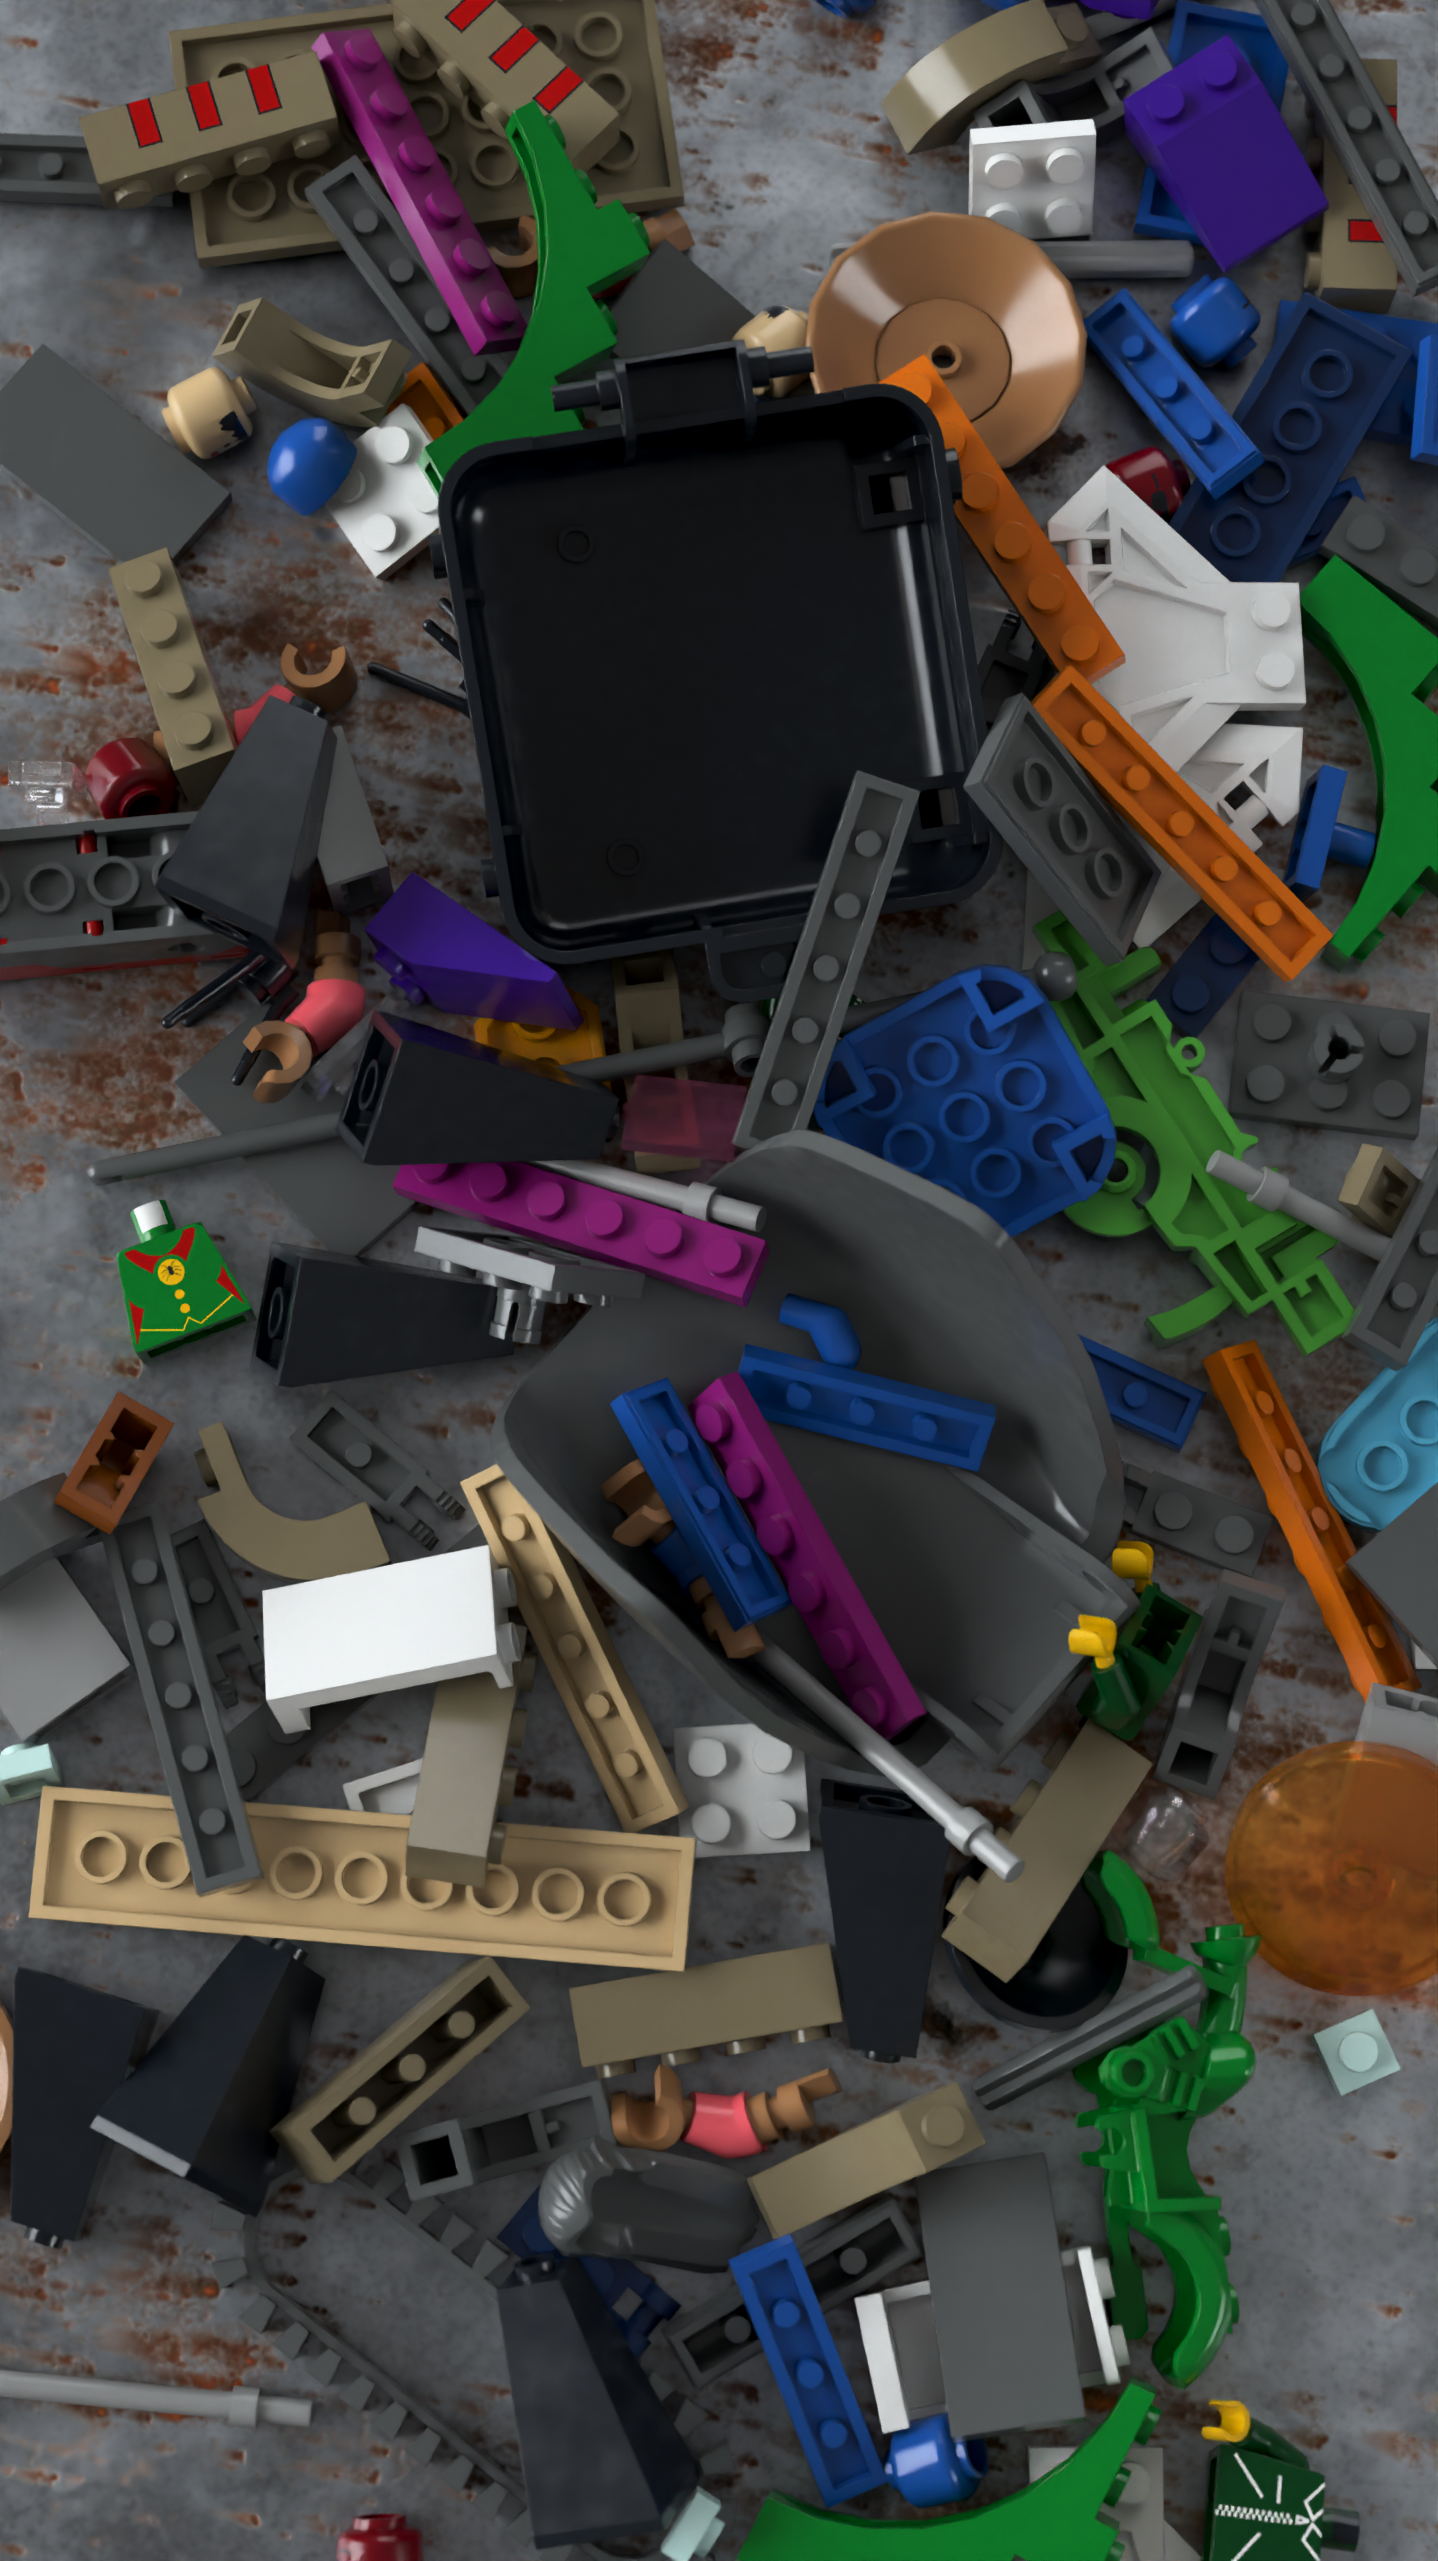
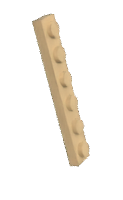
(578, 1655)

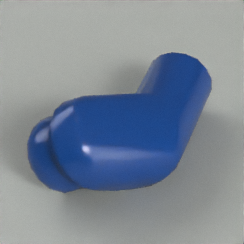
(828, 1327)

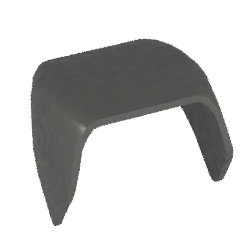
(955, 1563)

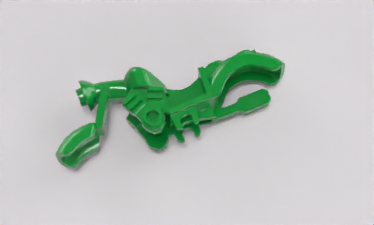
(1146, 2108)

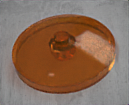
(1341, 1868)

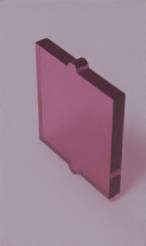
(682, 1118)

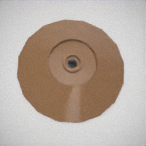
(961, 293)

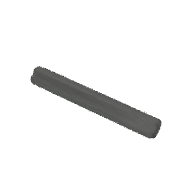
(1090, 2038)

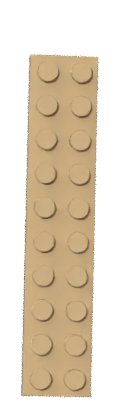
(345, 1883)

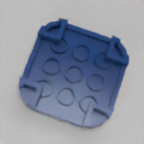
(975, 1097)

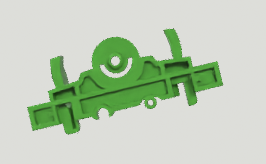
(1149, 1089)

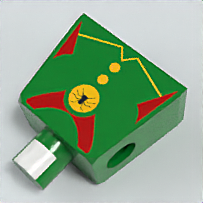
(176, 1285)

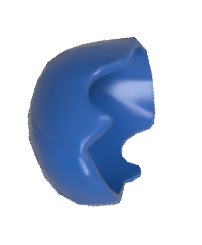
(309, 464)

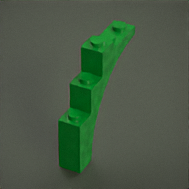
(568, 333)
(1387, 670)
(1042, 2522)

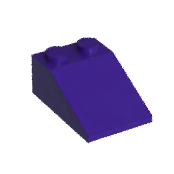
(1223, 154)
(463, 963)

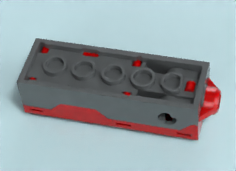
(88, 899)

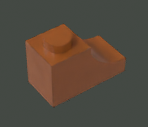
(114, 1463)

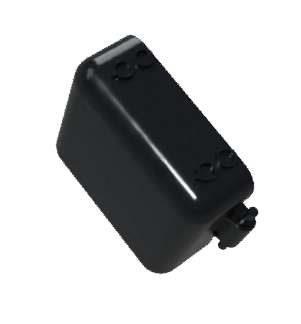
(698, 647)

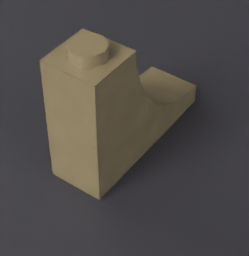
(866, 2159)

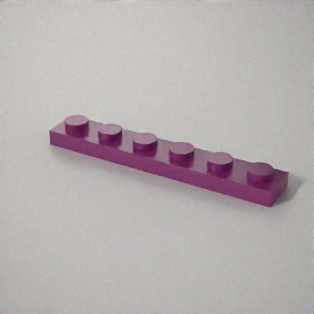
(421, 191)
(593, 1224)
(805, 1557)

